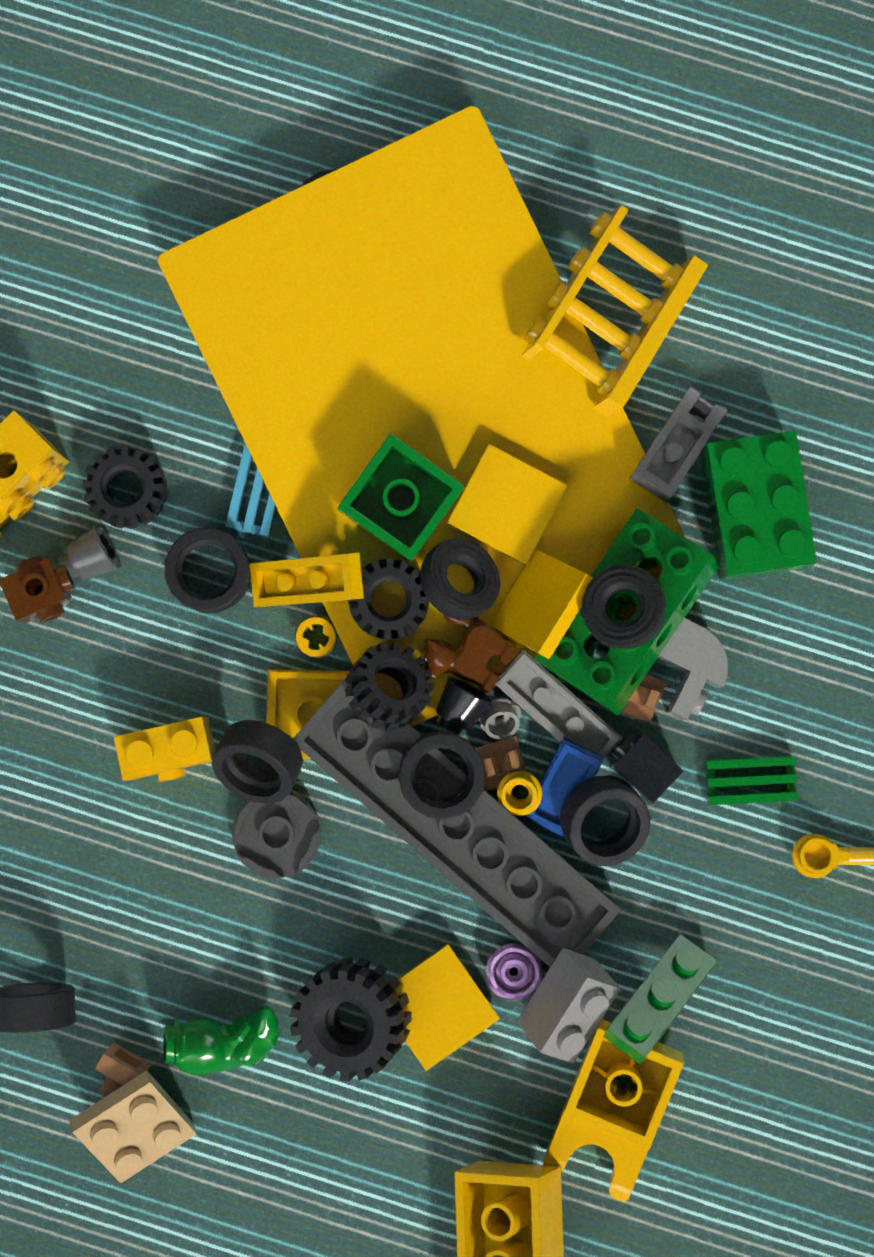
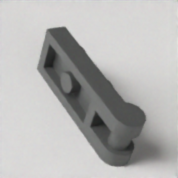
(678, 445)

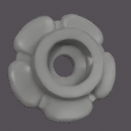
(501, 719)

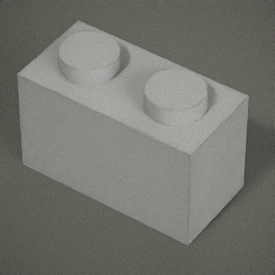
(568, 1005)

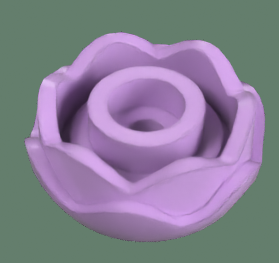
(510, 986)

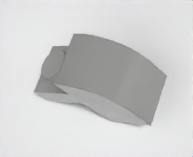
(703, 661)

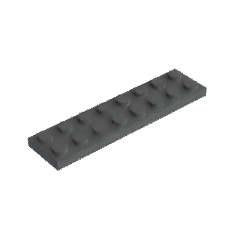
(480, 851)

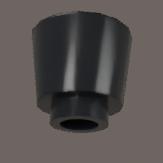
(460, 705)

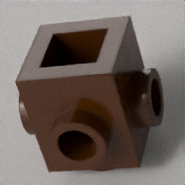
(22, 590)

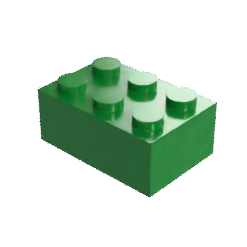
(758, 505)

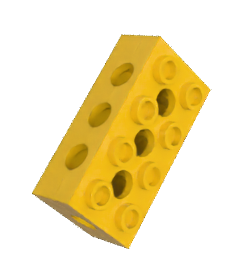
(37, 466)

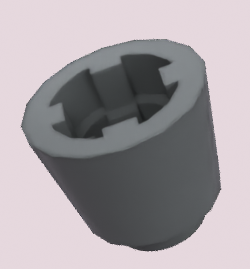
(91, 554)

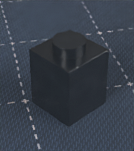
(645, 766)

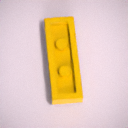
(307, 580)

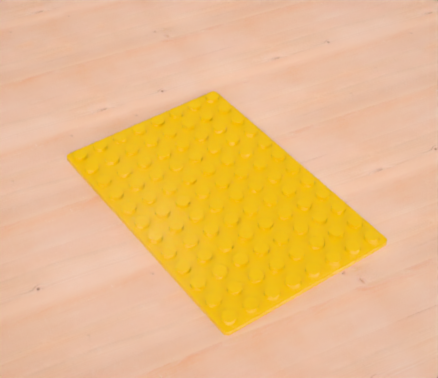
(404, 312)

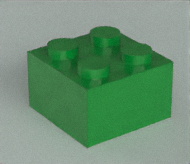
(400, 498)

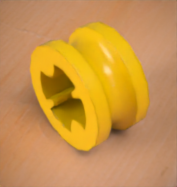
(304, 644)

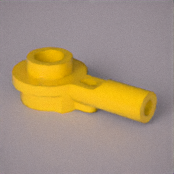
(817, 856)

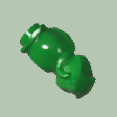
(210, 1048)

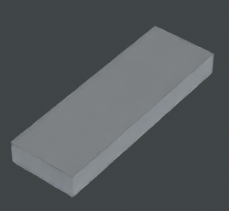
(554, 705)

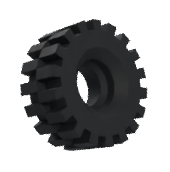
(327, 1037)

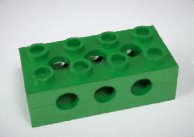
(684, 576)

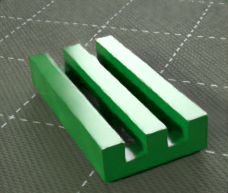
(789, 778)

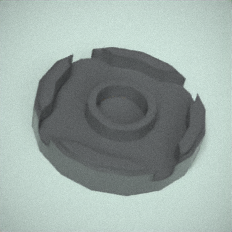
(277, 836)

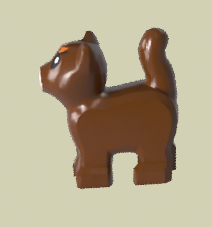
(473, 652)

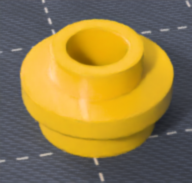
(519, 806)

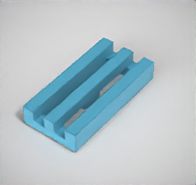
(237, 498)

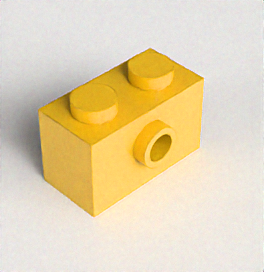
(165, 749)

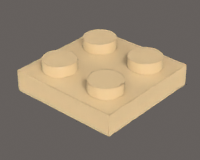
(132, 1126)

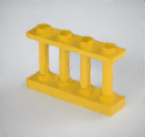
(656, 314)

